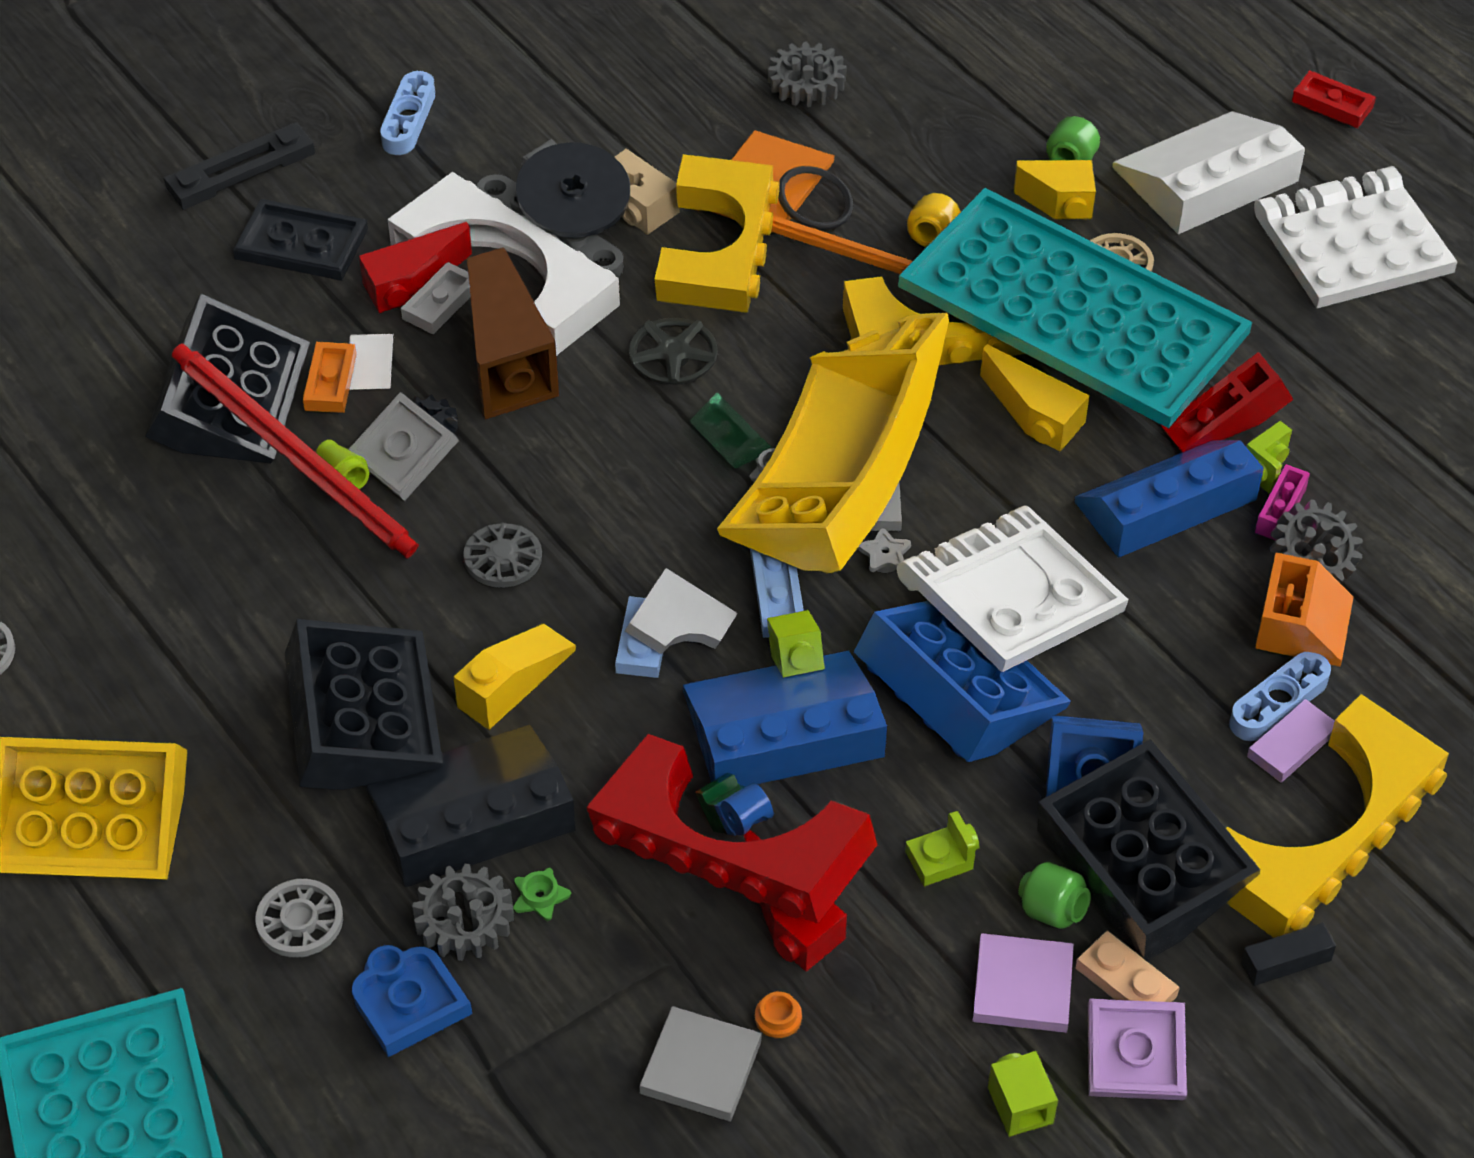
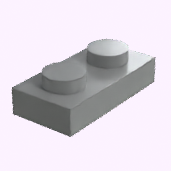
(438, 299)

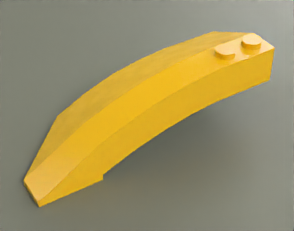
(842, 448)

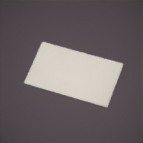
(372, 361)

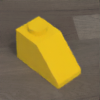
(1057, 187)

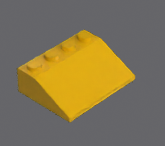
(89, 807)

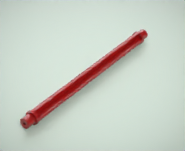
(295, 450)

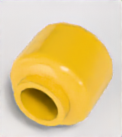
(931, 217)

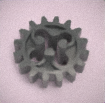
(789, 66)
(1339, 551)
(441, 902)

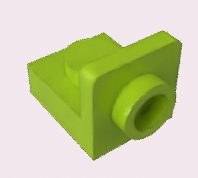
(1271, 451)
(944, 851)

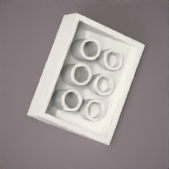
(1213, 169)

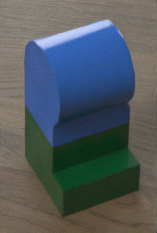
(733, 807)

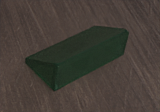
(729, 432)

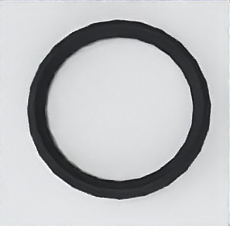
(826, 174)

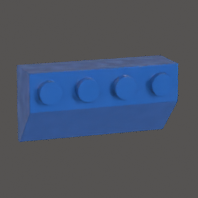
(1172, 495)

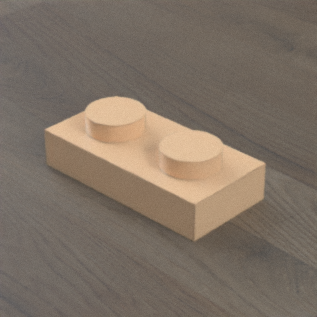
(1124, 972)

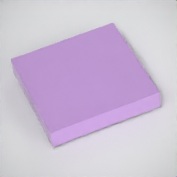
(1023, 983)
(1136, 1049)

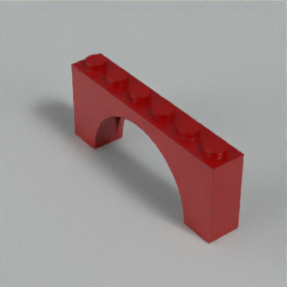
(792, 871)

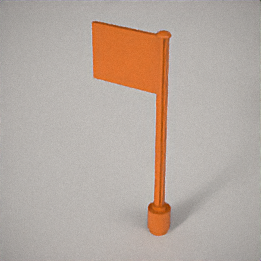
(785, 155)

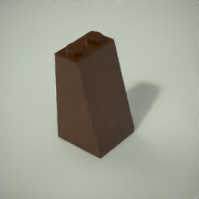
(511, 338)

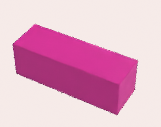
(1285, 494)

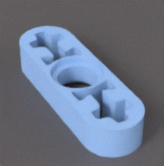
(412, 124)
(1283, 679)

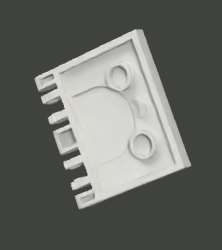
(1354, 243)
(1013, 587)

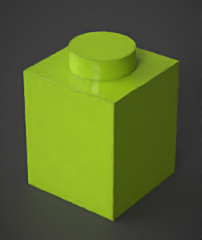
(795, 643)
(1022, 1093)

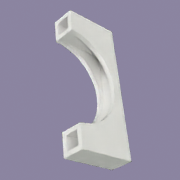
(575, 287)

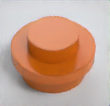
(778, 1015)

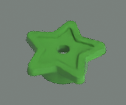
(539, 882)

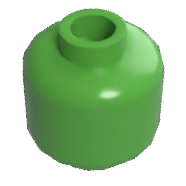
(1073, 140)
(1054, 895)

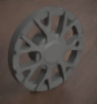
(502, 555)

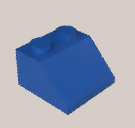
(1085, 745)

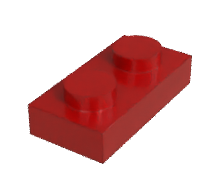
(1333, 99)

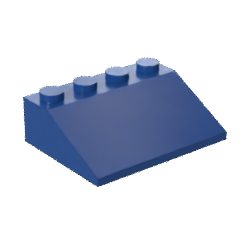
(954, 682)
(788, 725)

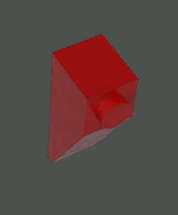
(402, 269)
(1232, 405)
(800, 938)

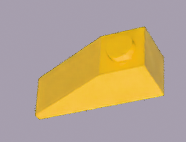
(1036, 400)
(508, 673)

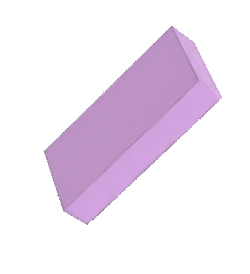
(1292, 741)

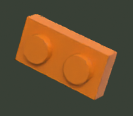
(330, 377)

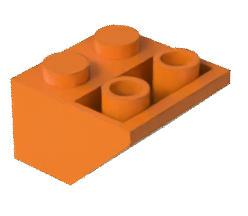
(1304, 610)

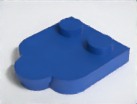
(407, 996)

